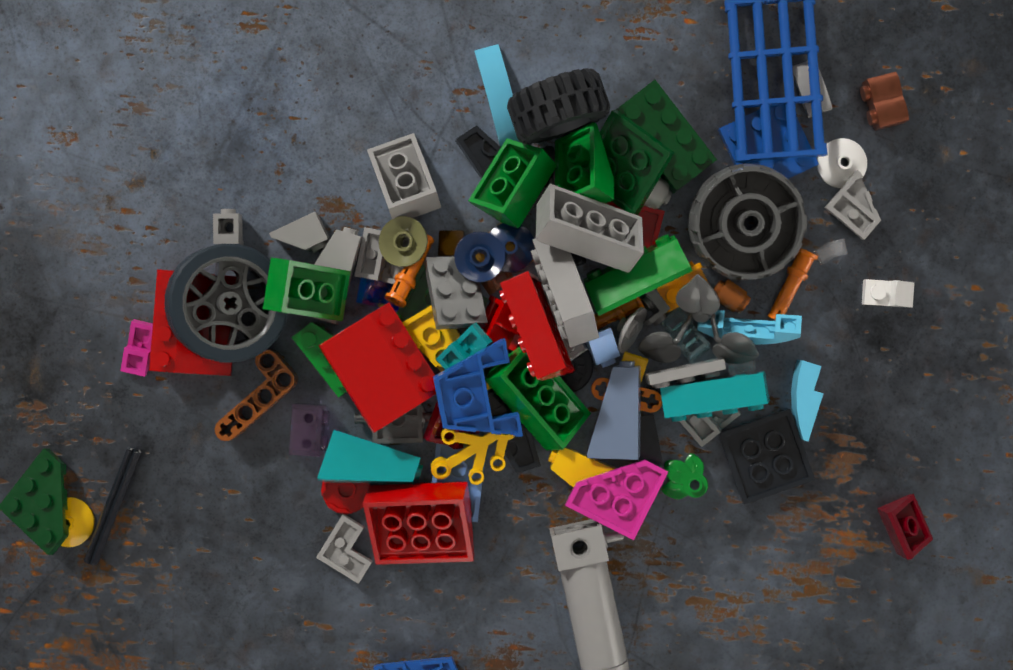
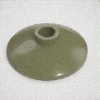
(392, 239)

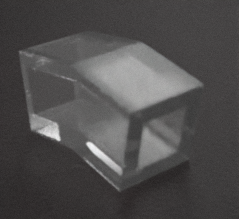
(830, 250)

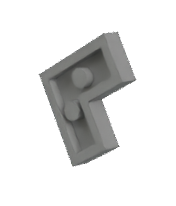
(338, 550)

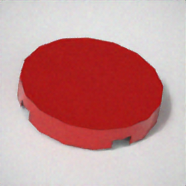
(344, 497)

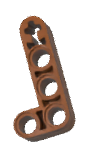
(254, 399)

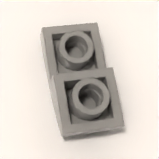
(801, 79)

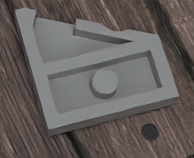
(854, 207)

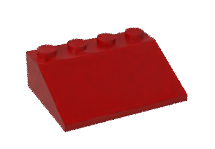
(167, 351)
(380, 367)
(420, 523)

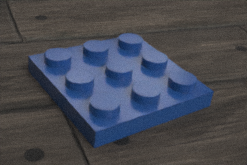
(787, 167)

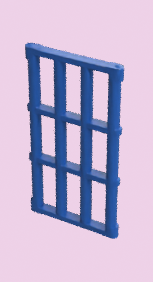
(764, 102)

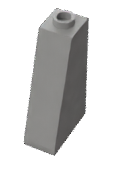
(341, 254)

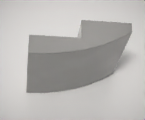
(371, 262)
(707, 428)

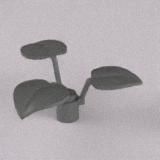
(701, 303)

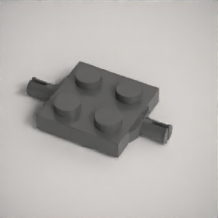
(402, 430)

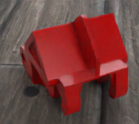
(499, 324)

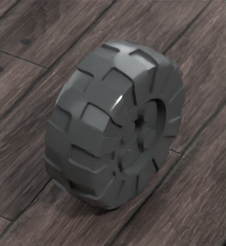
(719, 217)

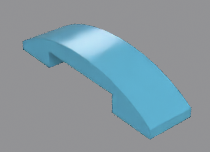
(497, 90)
(759, 331)

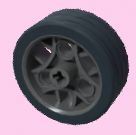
(183, 318)

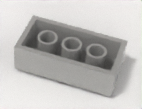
(589, 228)
(565, 294)

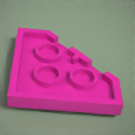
(619, 496)

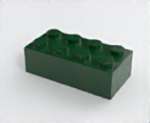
(662, 119)

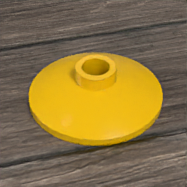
(81, 522)

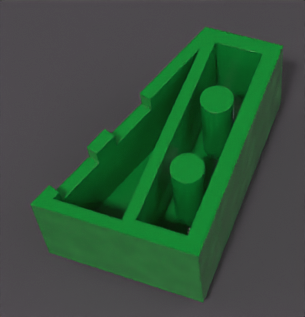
(308, 341)

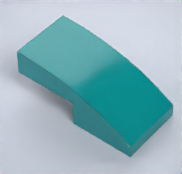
(467, 344)

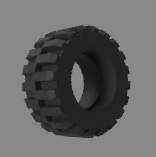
(558, 106)

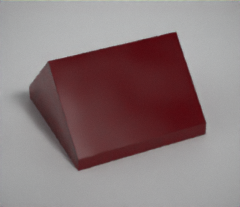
(905, 526)

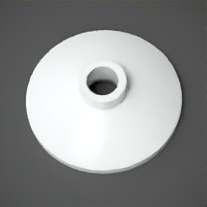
(830, 167)

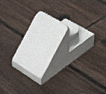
(888, 293)

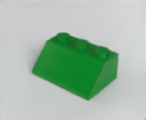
(513, 182)

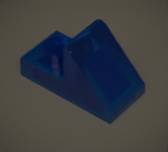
(373, 292)

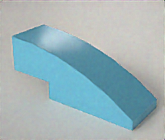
(804, 400)

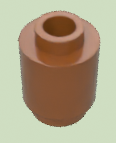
(731, 295)

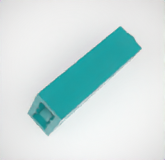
(362, 461)

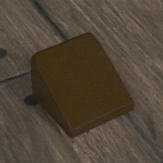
(448, 241)

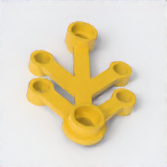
(477, 445)

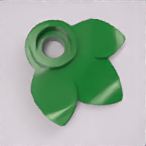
(682, 475)

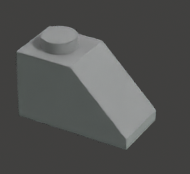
(304, 233)

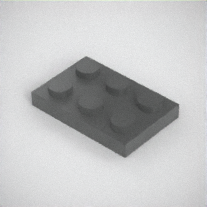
(453, 298)

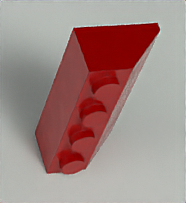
(536, 327)

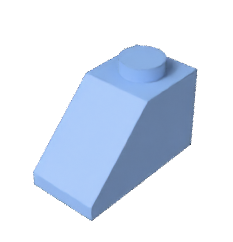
(604, 348)

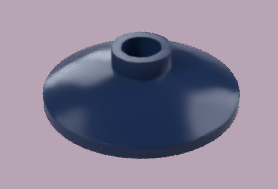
(522, 238)
(475, 244)

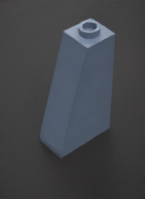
(619, 418)

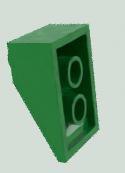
(584, 164)
(306, 289)

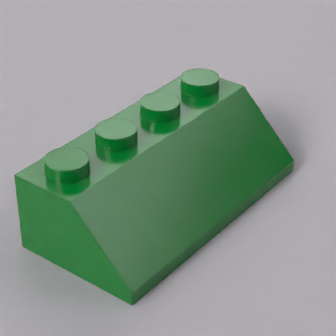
(656, 267)
(544, 407)

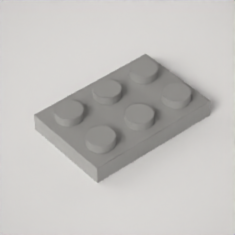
(684, 373)

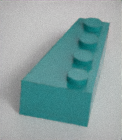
(715, 395)

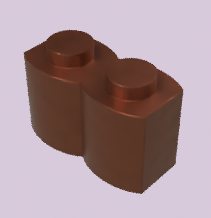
(885, 101)

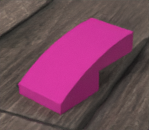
(138, 350)

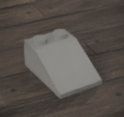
(404, 177)

